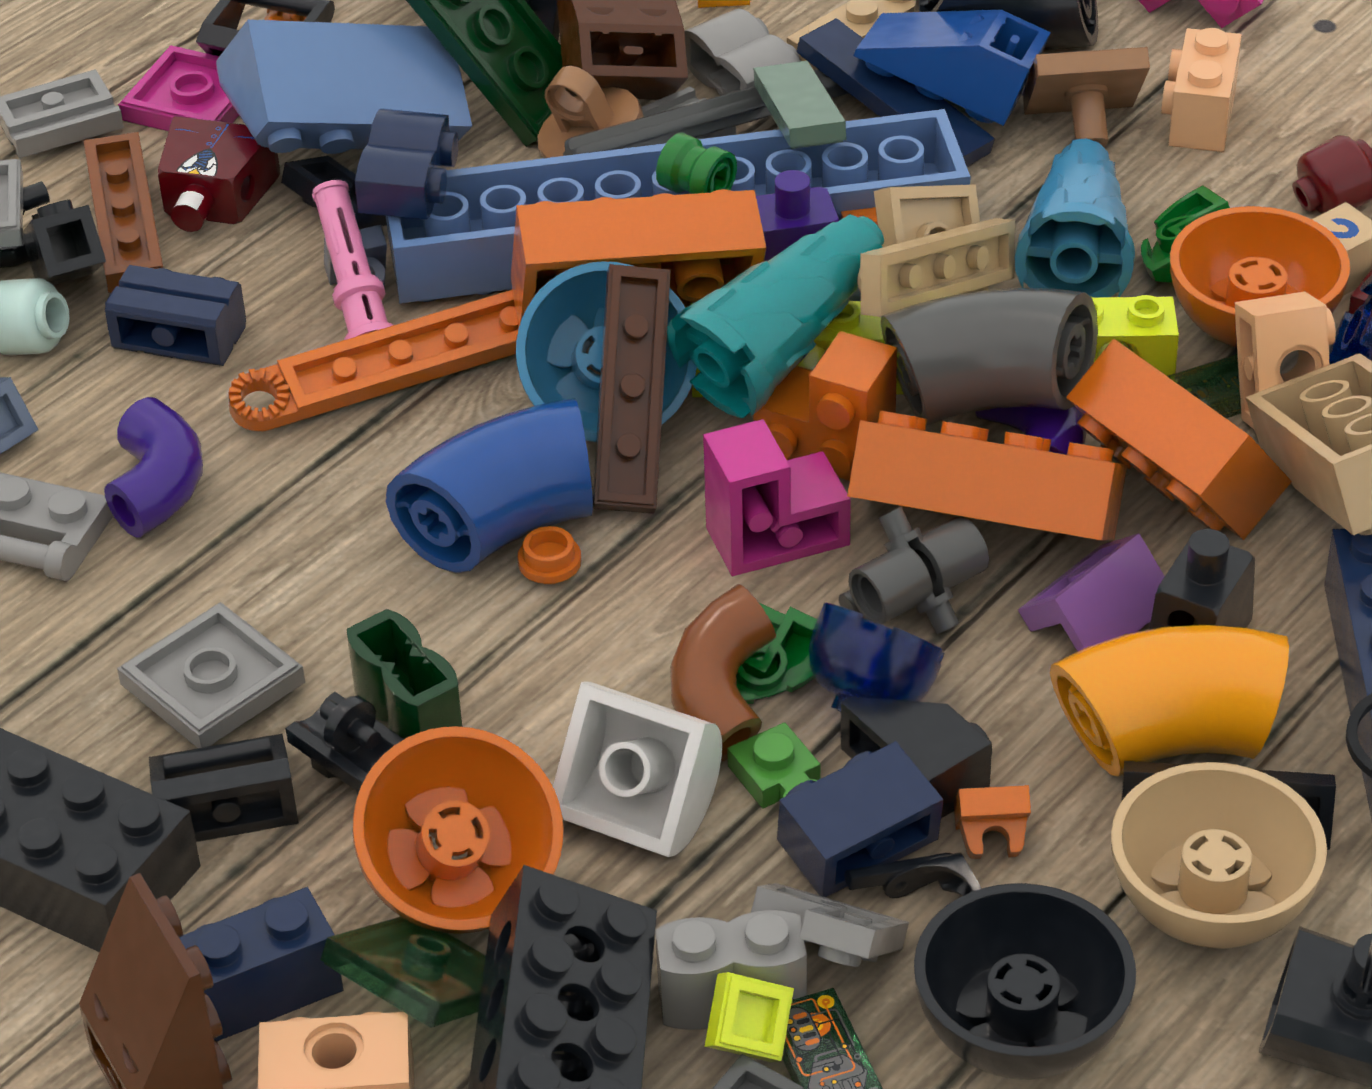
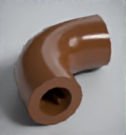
(709, 659)

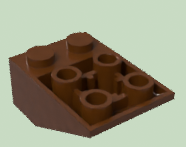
(625, 44)
(149, 1003)

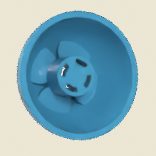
(559, 331)

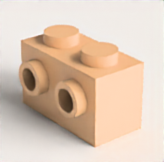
(1202, 89)

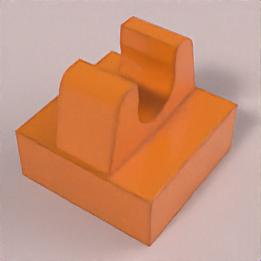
(992, 809)

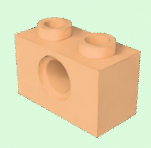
(1271, 330)
(337, 1052)

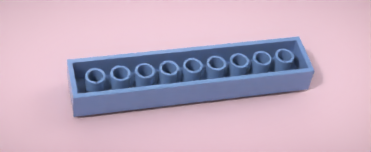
(471, 234)

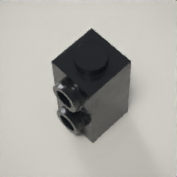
(63, 242)

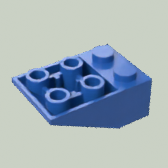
(957, 56)

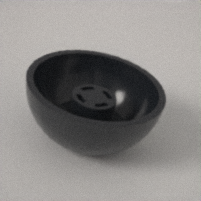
(1024, 979)

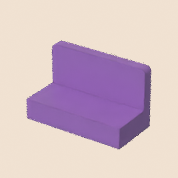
(1100, 595)

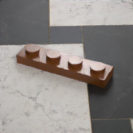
(122, 205)

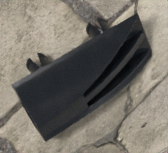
(1324, 1007)

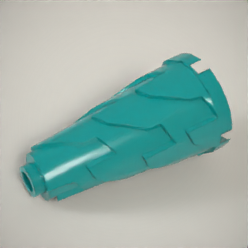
(770, 315)

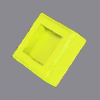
(749, 1017)

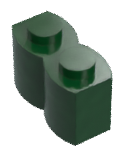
(402, 679)

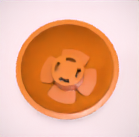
(1253, 256)
(472, 798)

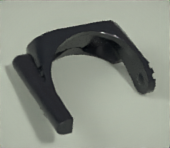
(908, 875)

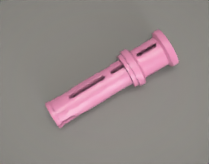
(357, 291)

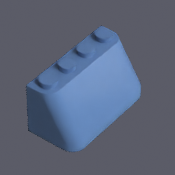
(328, 80)

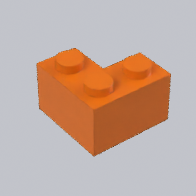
(825, 405)

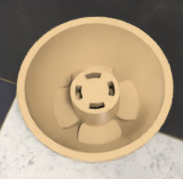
(1217, 853)

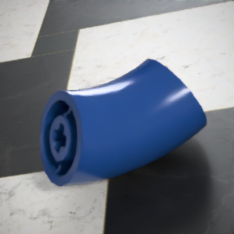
(493, 485)

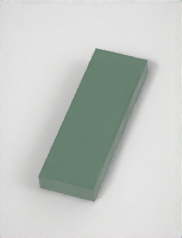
(799, 104)

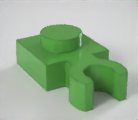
(772, 764)

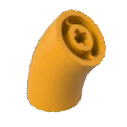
(1173, 693)

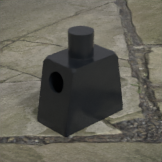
(1206, 584)

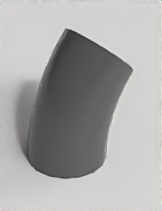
(992, 350)

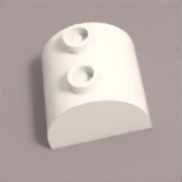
(637, 770)

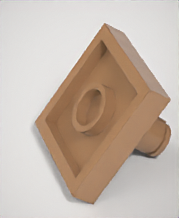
(1086, 86)

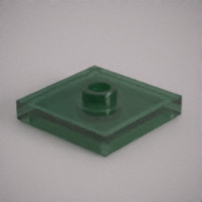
(411, 968)

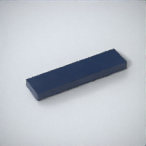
(832, 52)

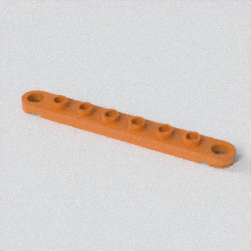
(378, 363)

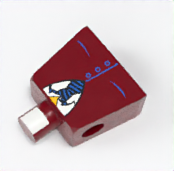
(213, 172)

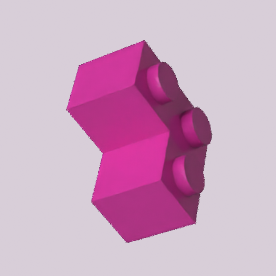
(769, 506)

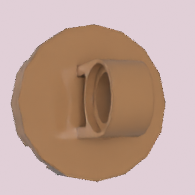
(587, 112)

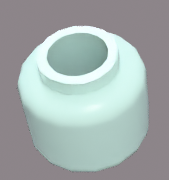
(31, 316)

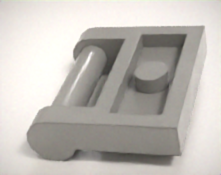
(49, 525)

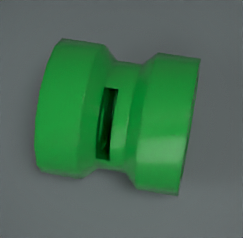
(692, 168)

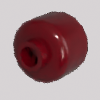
(1334, 175)

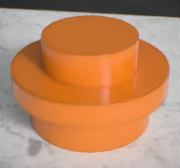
(549, 555)

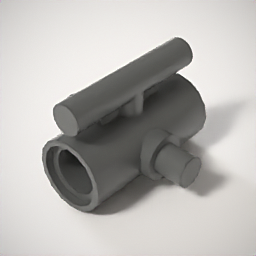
(917, 571)

